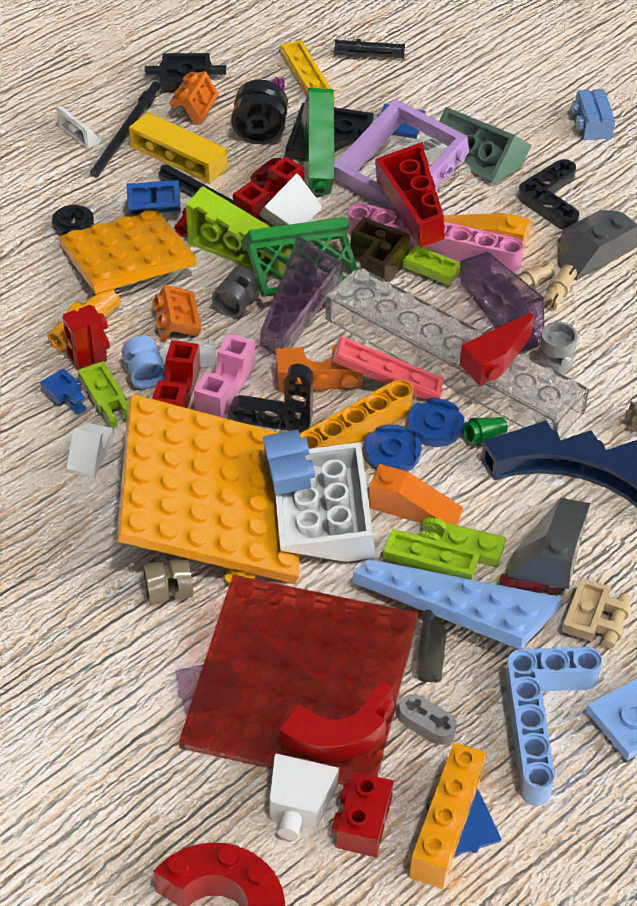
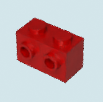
(363, 814)

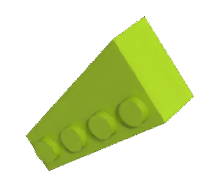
(220, 227)

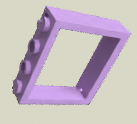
(379, 131)

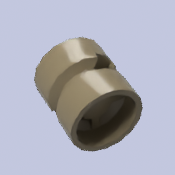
(157, 584)

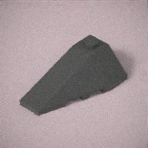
(552, 546)

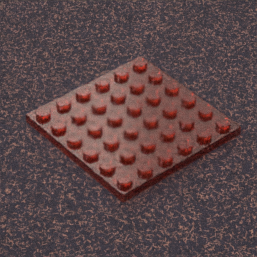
(287, 650)

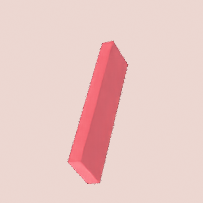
(386, 368)

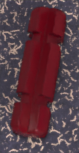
(527, 585)

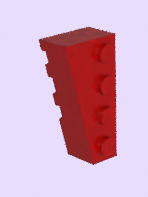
(411, 191)

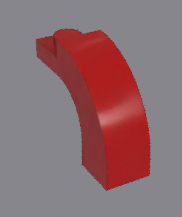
(338, 738)

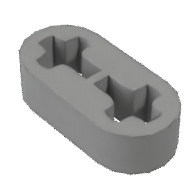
(427, 719)

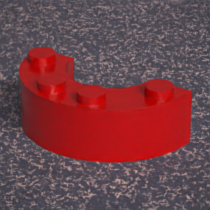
(218, 871)

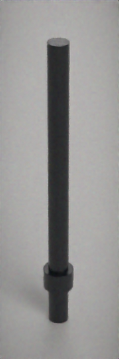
(144, 101)

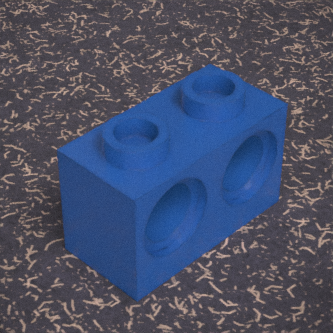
(153, 196)

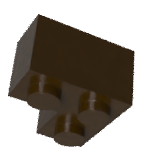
(379, 248)

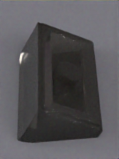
(431, 649)

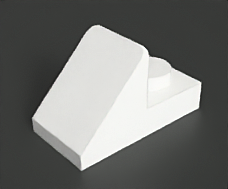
(88, 449)

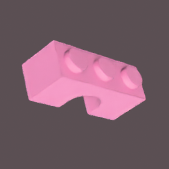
(234, 364)

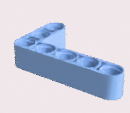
(529, 683)

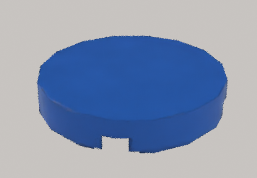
(435, 422)
(392, 447)

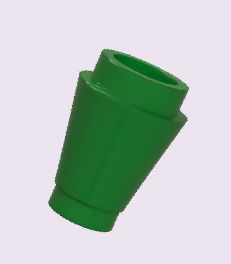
(481, 429)

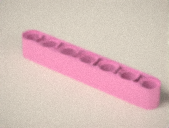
(459, 240)

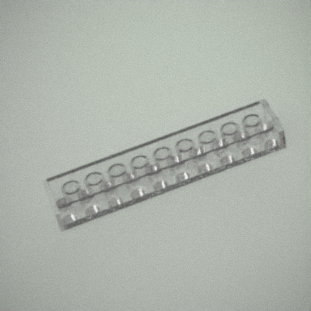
(433, 341)

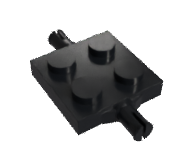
(177, 65)

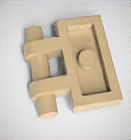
(587, 609)

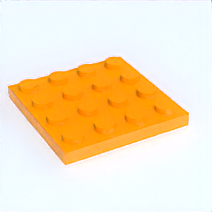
(126, 250)

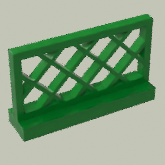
(286, 235)

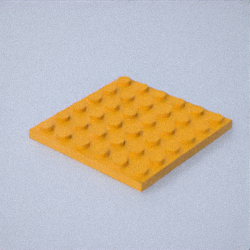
(200, 490)

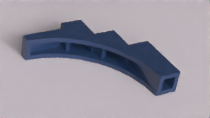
(581, 456)

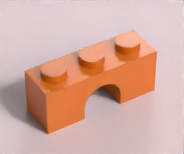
(325, 374)

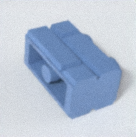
(593, 114)

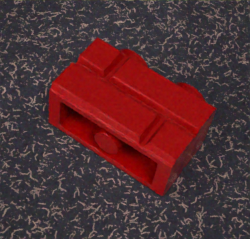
(85, 336)

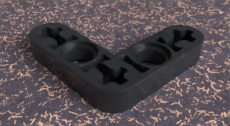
(535, 193)
(285, 411)

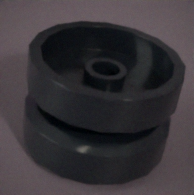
(259, 112)

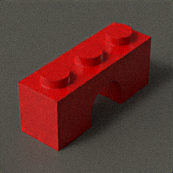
(253, 198)
(181, 374)

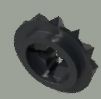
(63, 217)

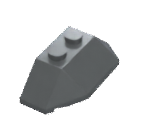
(597, 241)

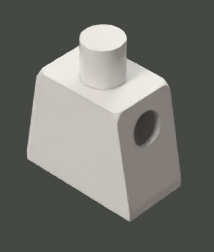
(292, 204)
(300, 794)

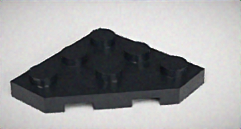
(347, 129)

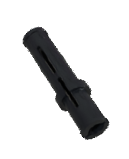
(373, 49)

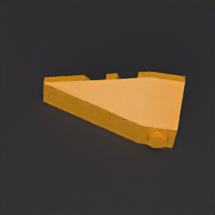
(497, 223)

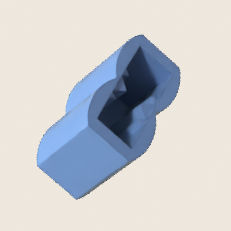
(287, 462)

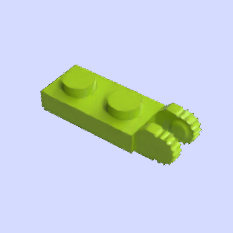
(104, 391)
(488, 544)

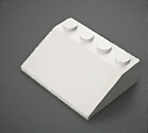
(334, 513)

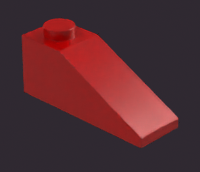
(493, 352)

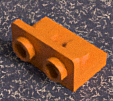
(196, 95)
(176, 312)

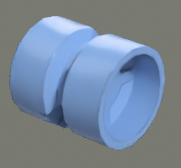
(143, 362)

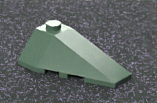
(491, 150)

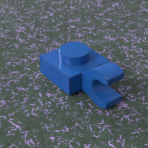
(64, 387)

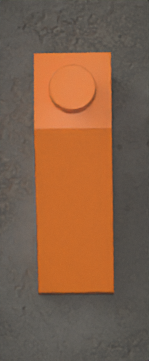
(409, 497)

